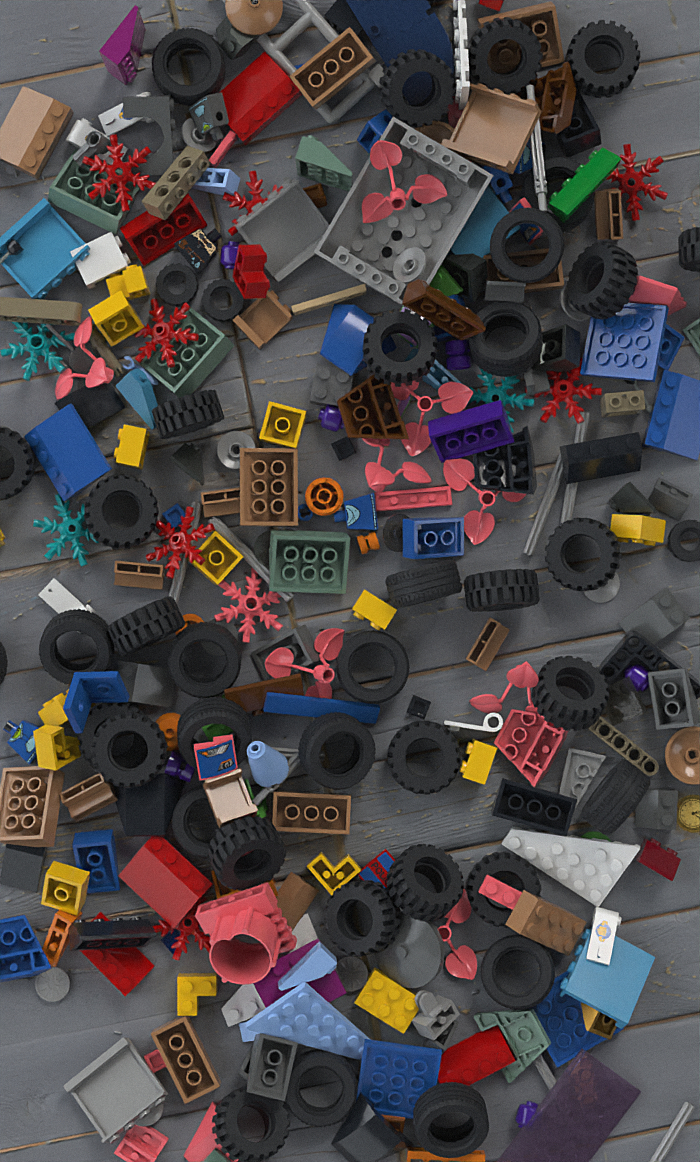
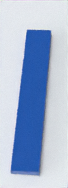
(316, 707)

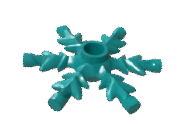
(42, 350)
(492, 390)
(65, 534)

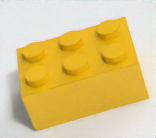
(387, 1000)

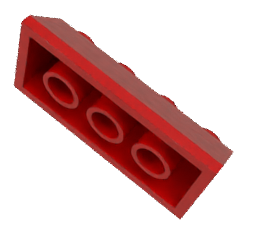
(154, 236)
(121, 965)
(475, 1057)

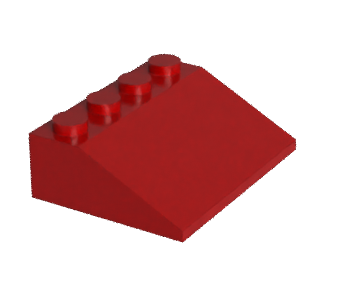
(258, 97)
(165, 880)

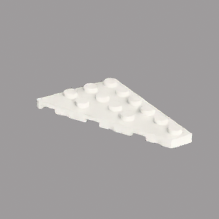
(461, 54)
(579, 863)
(246, 1000)

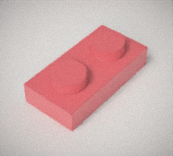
(499, 892)

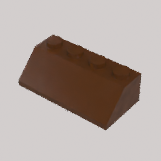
(442, 310)
(252, 696)

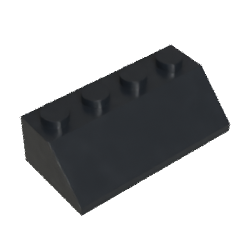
(601, 457)
(534, 807)
(110, 934)

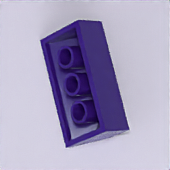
(470, 431)

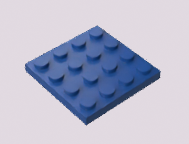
(626, 344)
(565, 1024)
(397, 1075)

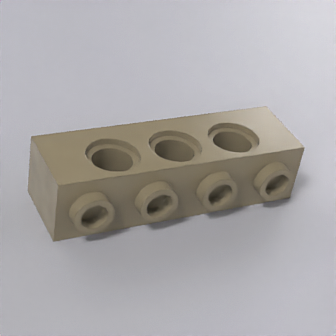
(176, 182)

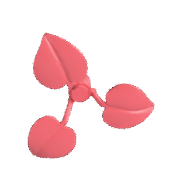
(426, 188)
(98, 373)
(453, 398)
(380, 477)
(476, 524)
(328, 644)
(521, 677)
(463, 961)

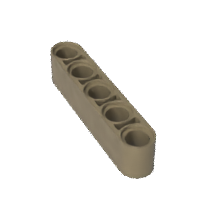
(40, 311)
(625, 749)

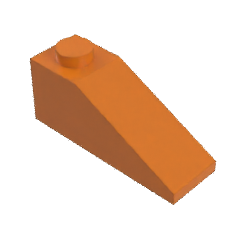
(58, 936)

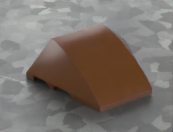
(554, 97)
(372, 412)

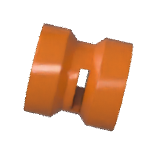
(372, 541)

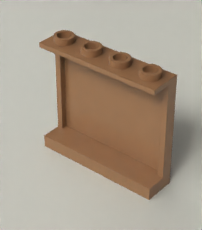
(494, 128)

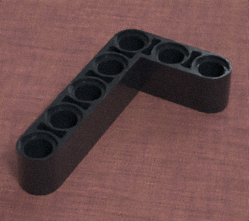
(638, 651)

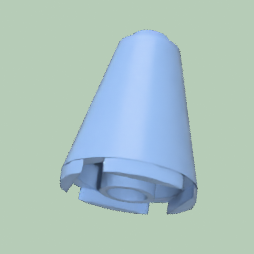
(266, 764)

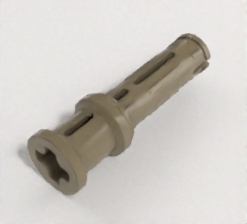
(99, 342)

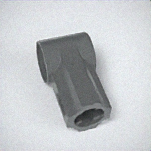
(95, 144)

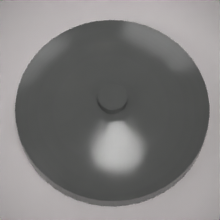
(414, 955)

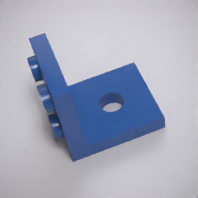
(89, 689)

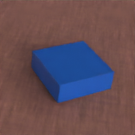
(173, 515)

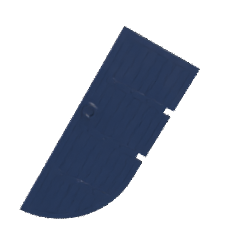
(403, 26)

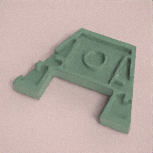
(523, 1034)

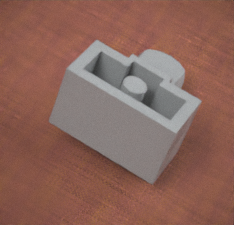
(434, 1015)

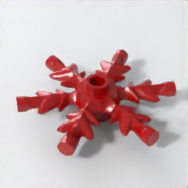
(119, 180)
(639, 185)
(236, 200)
(163, 333)
(567, 395)
(180, 542)
(185, 931)

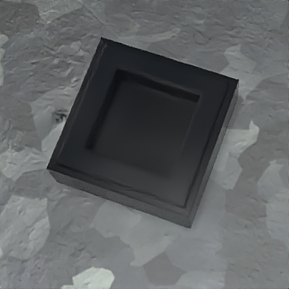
(343, 448)
(418, 707)

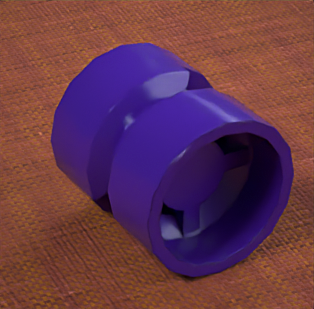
(458, 355)
(174, 765)

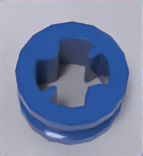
(307, 518)

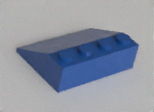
(675, 416)
(68, 452)

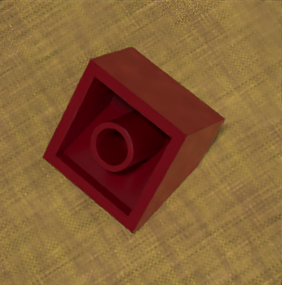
(658, 859)

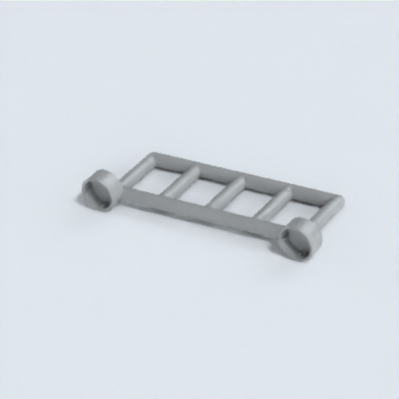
(311, 15)

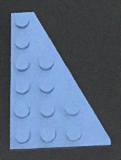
(309, 1021)

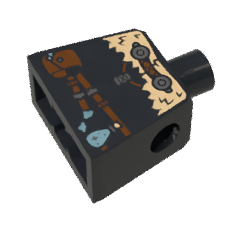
(198, 248)

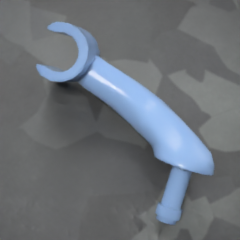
(132, 365)

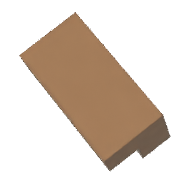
(608, 214)
(221, 502)
(139, 575)
(487, 644)
(88, 796)
(295, 898)

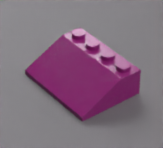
(124, 47)
(328, 986)

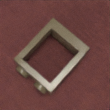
(617, 405)

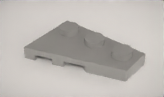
(578, 772)

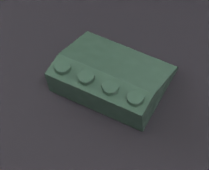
(321, 165)
(71, 193)
(193, 360)
(308, 561)

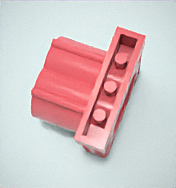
(248, 913)

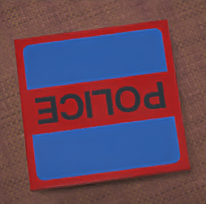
(377, 868)

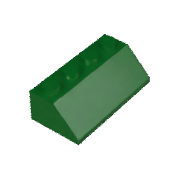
(583, 184)

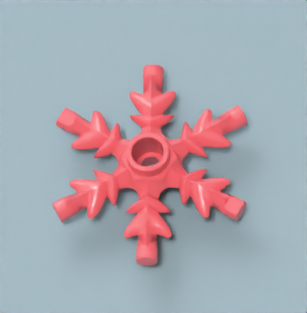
(250, 598)

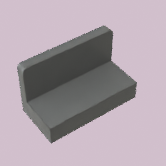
(504, 291)
(535, 381)
(670, 499)

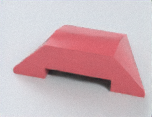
(657, 293)
(530, 743)
(203, 1140)

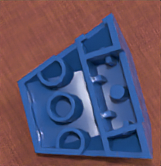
(345, 338)
(20, 950)

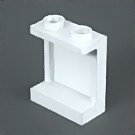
(103, 260)

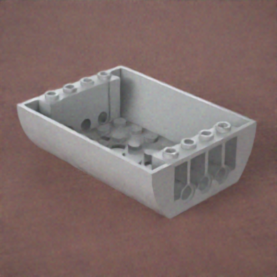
(431, 227)

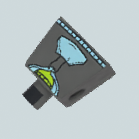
(210, 115)

